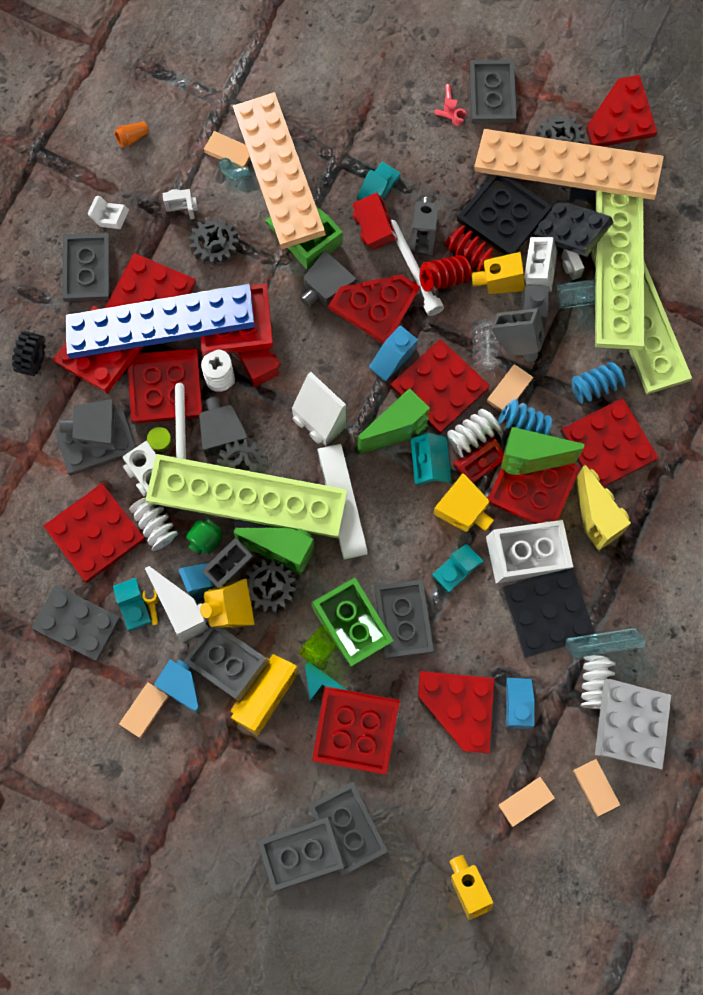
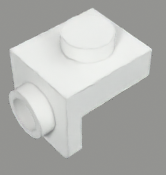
(179, 200)
(107, 214)
(572, 264)

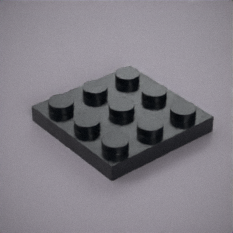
(503, 213)
(547, 611)

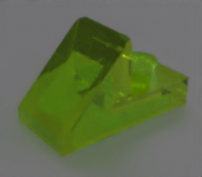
(318, 648)

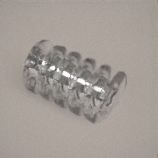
(485, 347)

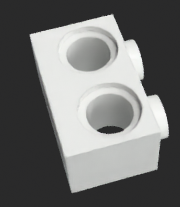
(541, 262)
(143, 473)

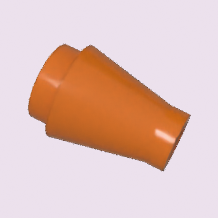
(130, 133)

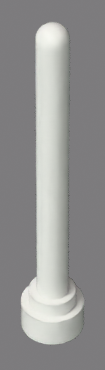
(432, 304)
(180, 421)

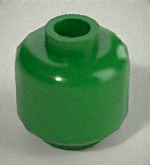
(204, 536)

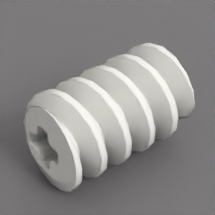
(218, 371)
(472, 431)
(153, 524)
(597, 673)

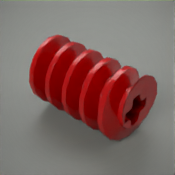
(469, 248)
(444, 273)

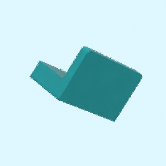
(430, 459)

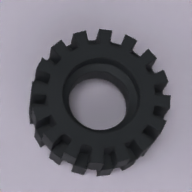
(28, 353)

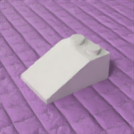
(319, 411)
(528, 551)
(179, 607)

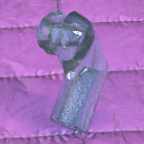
(231, 171)

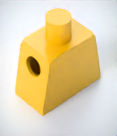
(501, 274)
(464, 506)
(228, 605)
(475, 898)

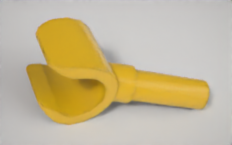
(152, 606)

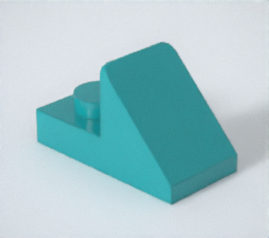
(379, 181)
(457, 568)
(132, 604)
(317, 680)

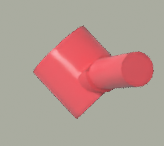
(450, 104)
(455, 120)

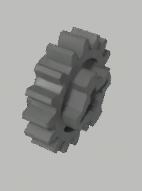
(561, 129)
(216, 249)
(251, 465)
(280, 588)

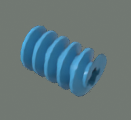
(598, 380)
(525, 418)

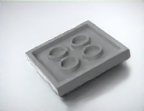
(633, 724)

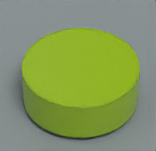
(159, 439)

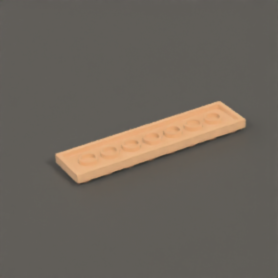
(569, 164)
(279, 171)

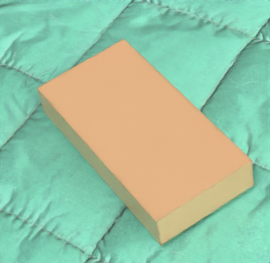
(225, 147)
(509, 388)
(144, 710)
(596, 787)
(526, 801)

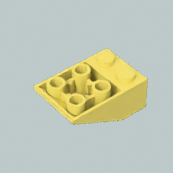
(600, 515)

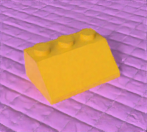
(264, 695)

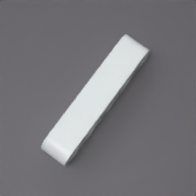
(336, 475)

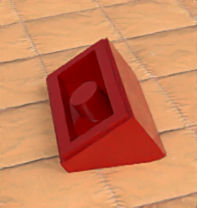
(480, 460)

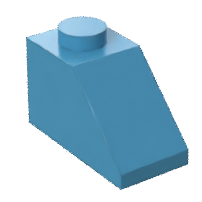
(394, 353)
(196, 581)
(179, 684)
(519, 703)

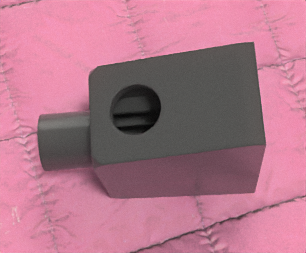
(424, 220)
(324, 280)
(536, 297)
(520, 332)
(92, 424)
(219, 427)
(228, 562)

